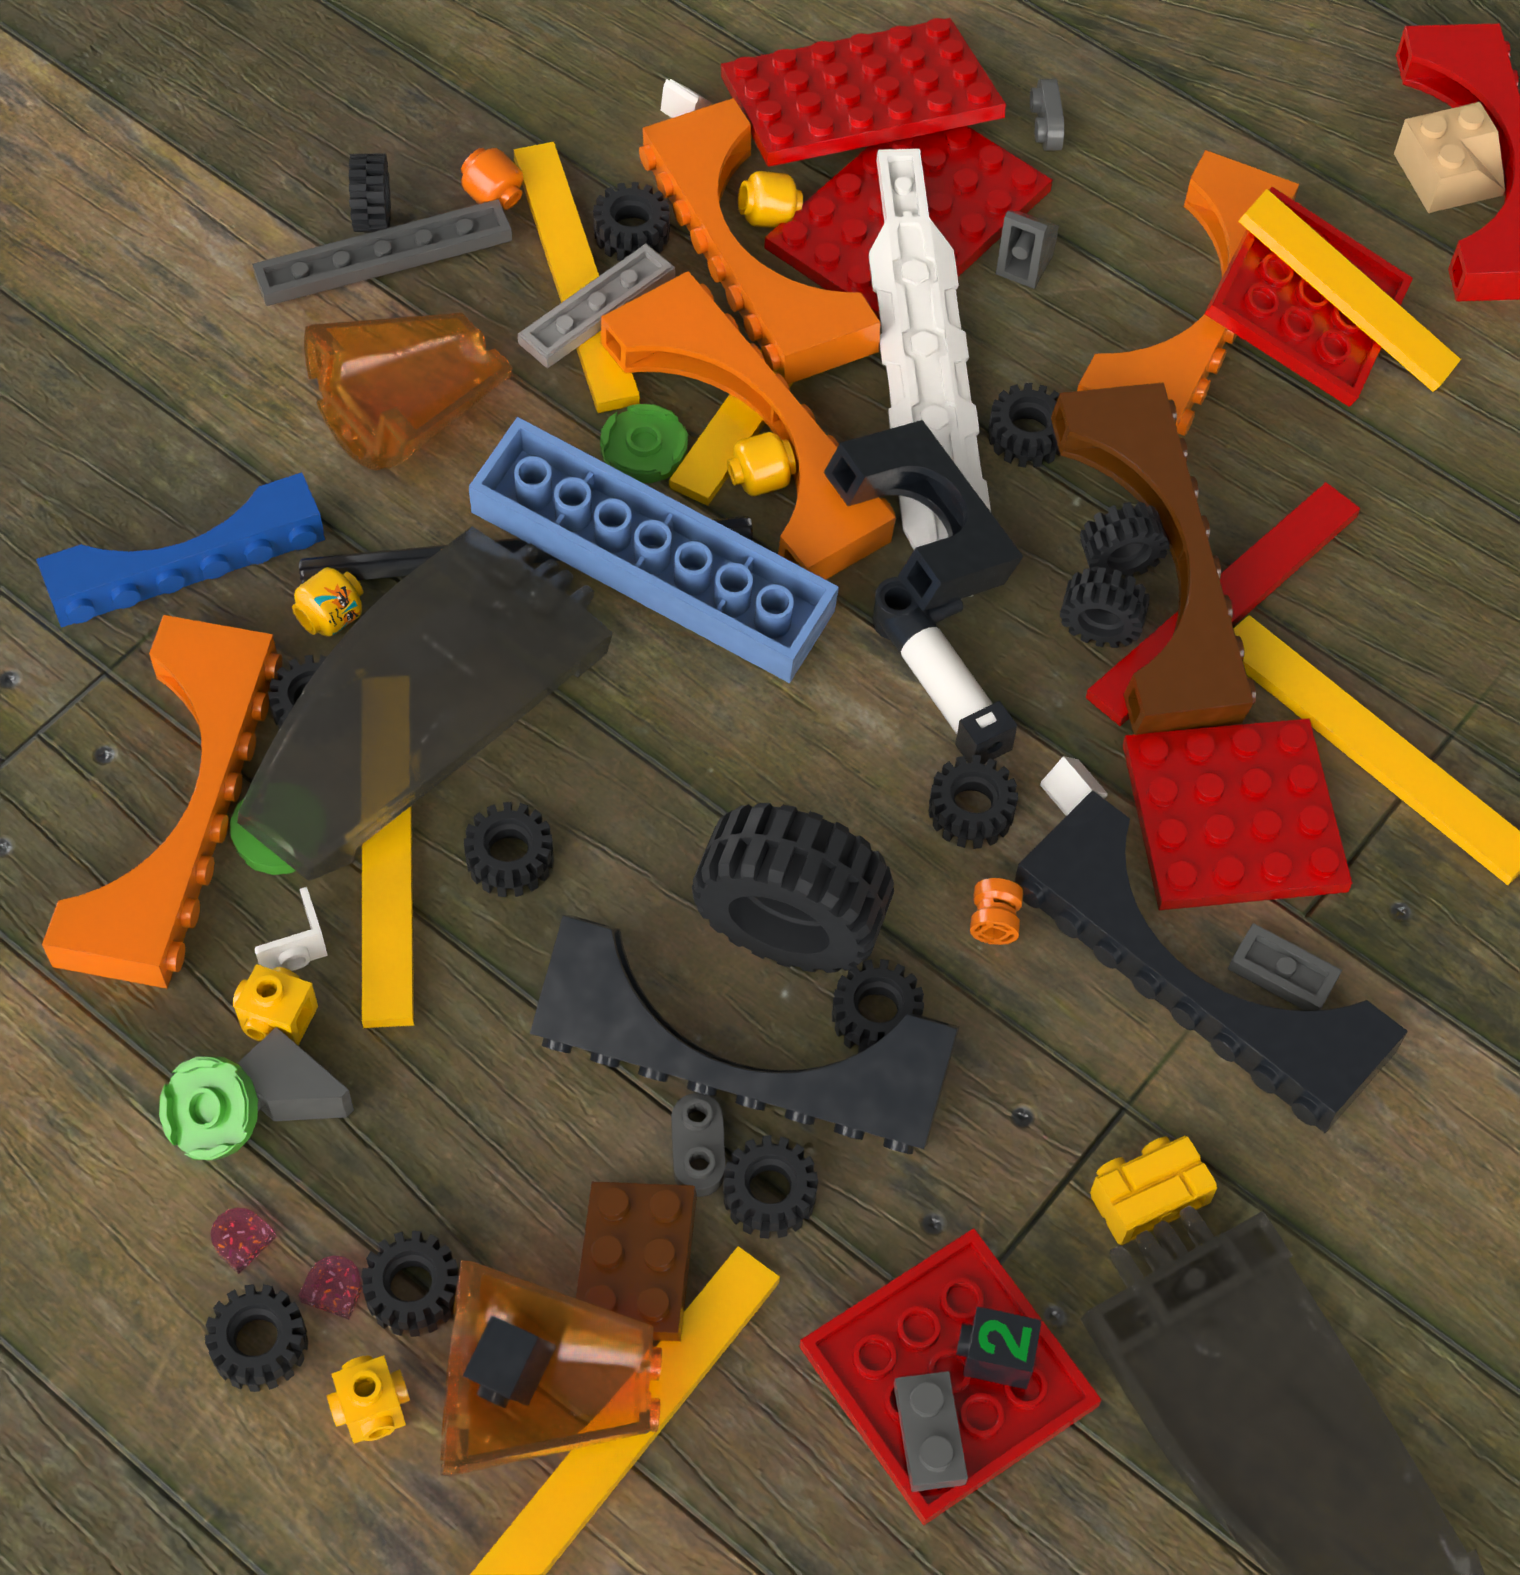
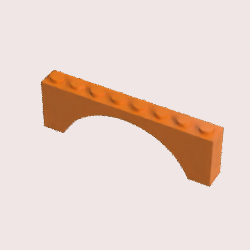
(1218, 198)
(795, 324)
(688, 335)
(140, 920)

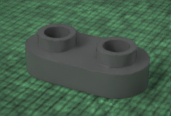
(1049, 124)
(698, 1141)

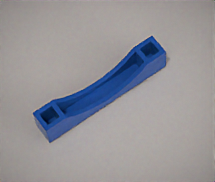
(97, 581)

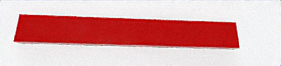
(1244, 581)

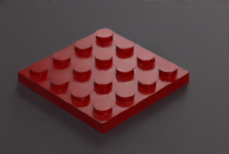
(1295, 323)
(1235, 814)
(915, 1331)

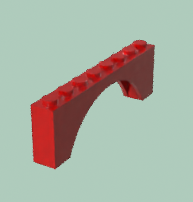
(1463, 68)

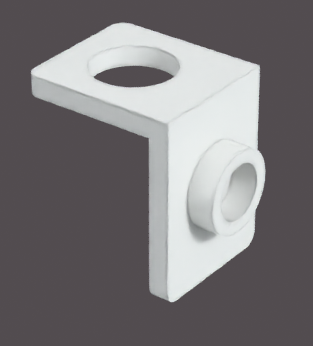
(298, 949)

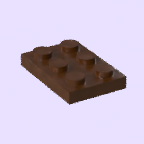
(639, 1252)

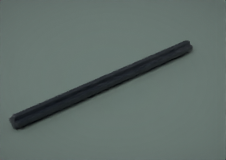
(404, 561)

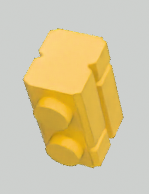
(1151, 1187)

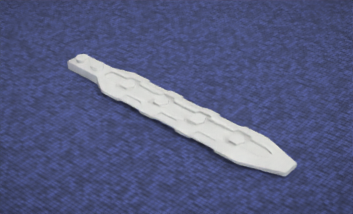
(922, 331)

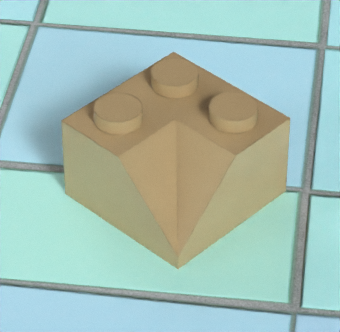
(1452, 157)

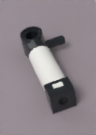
(979, 724)

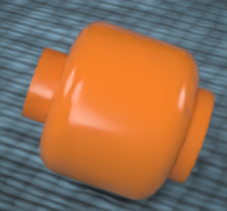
(492, 176)

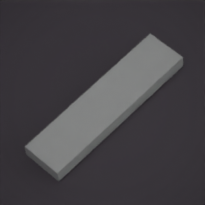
(580, 314)

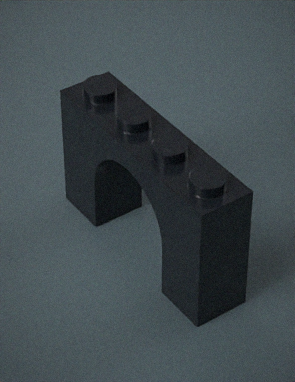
(916, 466)

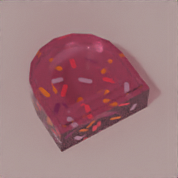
(240, 1237)
(332, 1286)

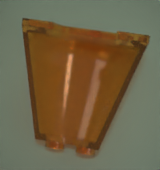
(398, 381)
(586, 1396)

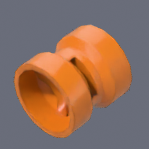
(996, 911)

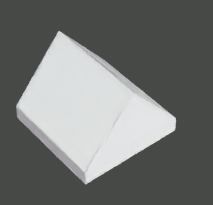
(680, 99)
(1070, 783)

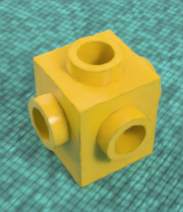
(274, 1000)
(373, 1415)

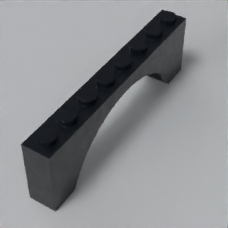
(599, 1007)
(1304, 1057)

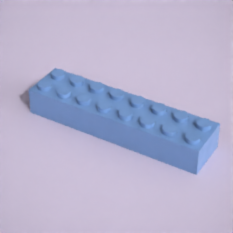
(653, 549)

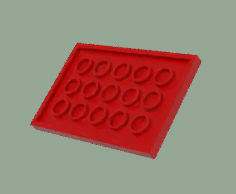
(861, 91)
(967, 194)

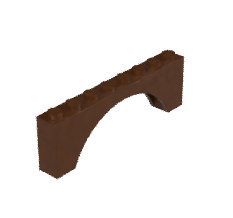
(1136, 443)

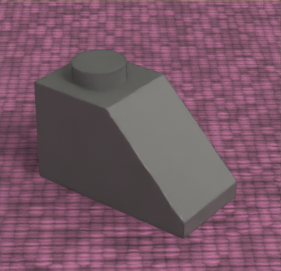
(1025, 248)
(293, 1083)

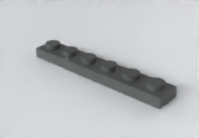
(382, 252)

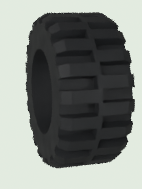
(793, 887)

